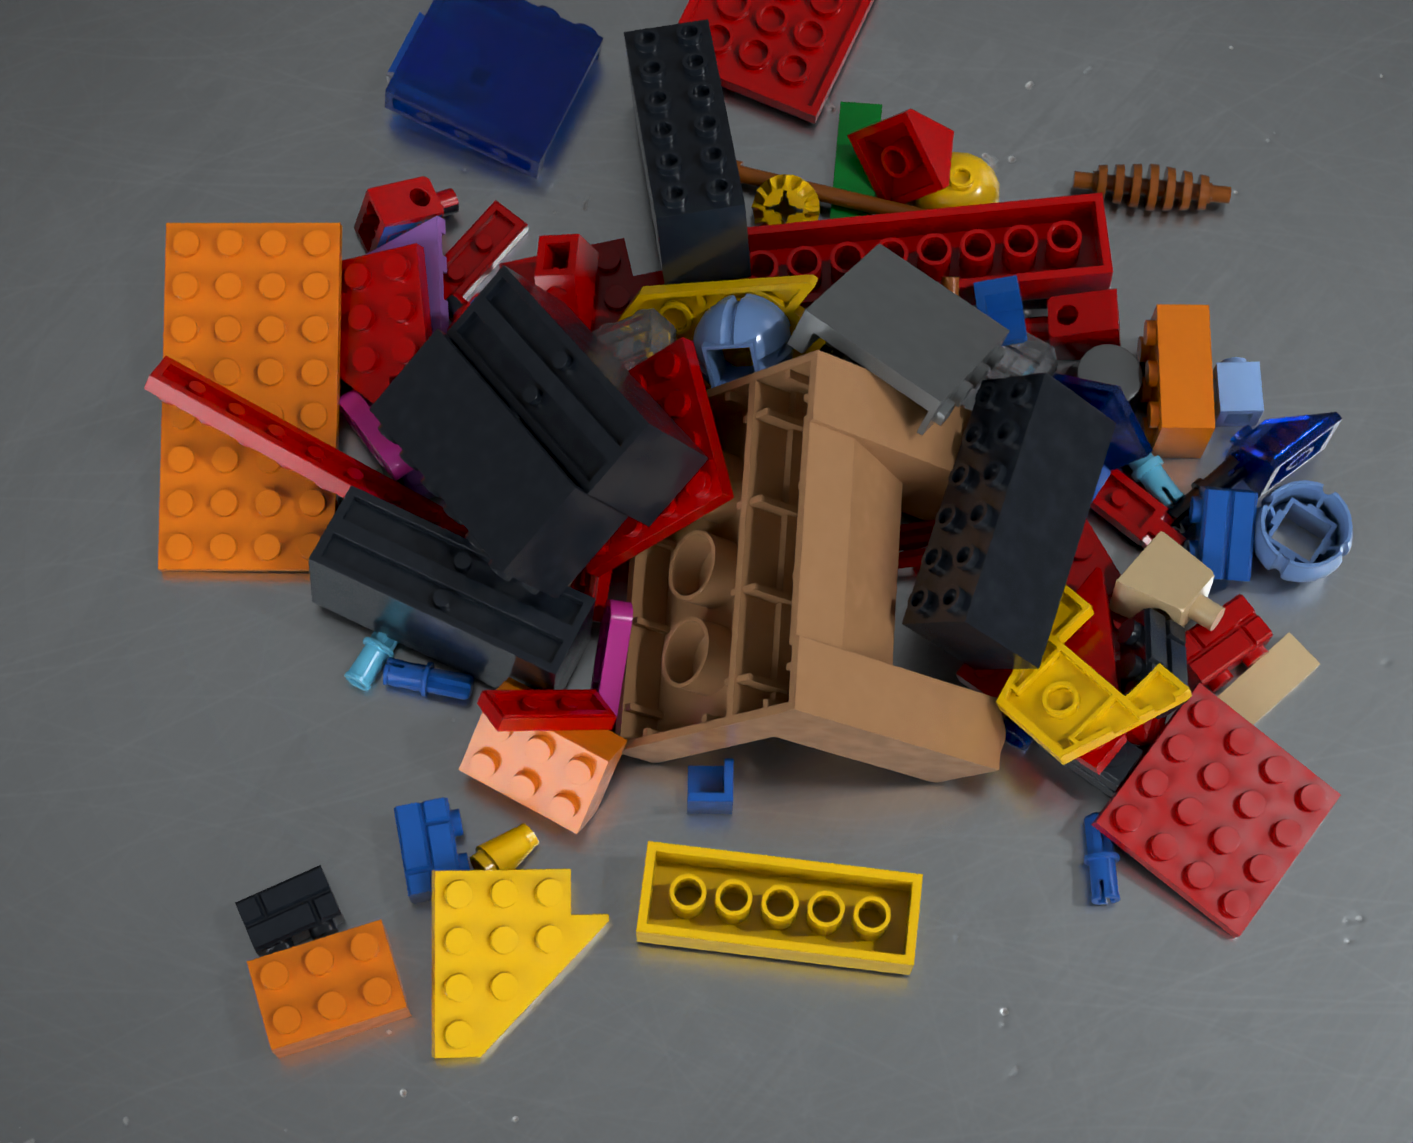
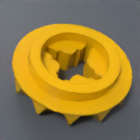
(772, 192)

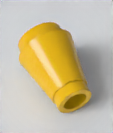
(505, 850)

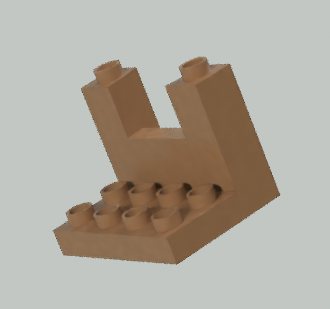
(787, 594)

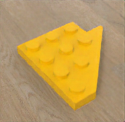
(687, 302)
(497, 948)

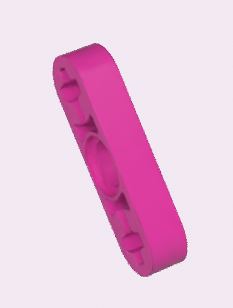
(366, 425)
(612, 651)

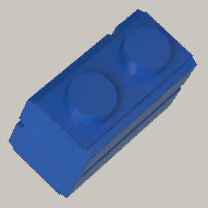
(1224, 531)
(428, 843)

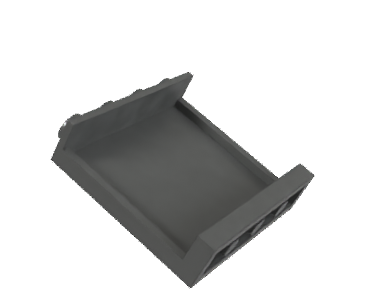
(906, 332)

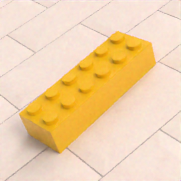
(779, 908)

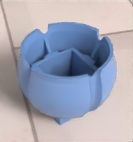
(741, 324)
(1315, 512)

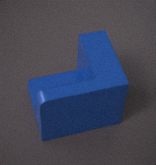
(1003, 303)
(710, 789)

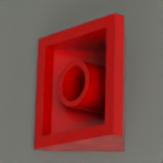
(905, 155)

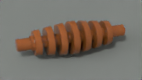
(1152, 187)

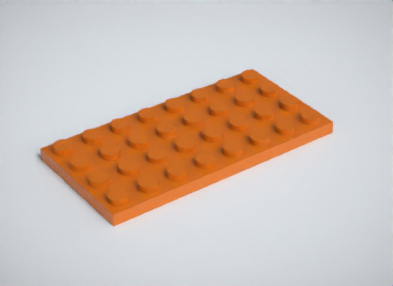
(265, 322)

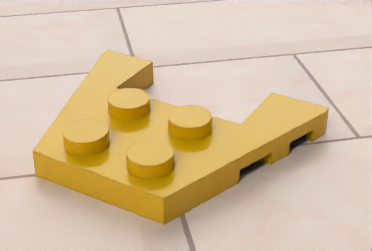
(1070, 704)

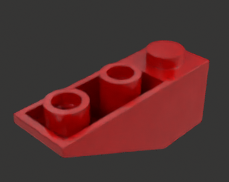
(568, 271)

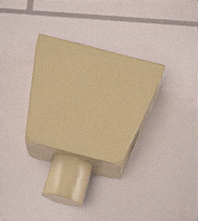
(1168, 582)

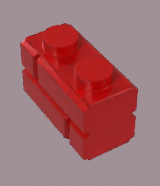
(1235, 640)

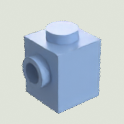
(1237, 392)

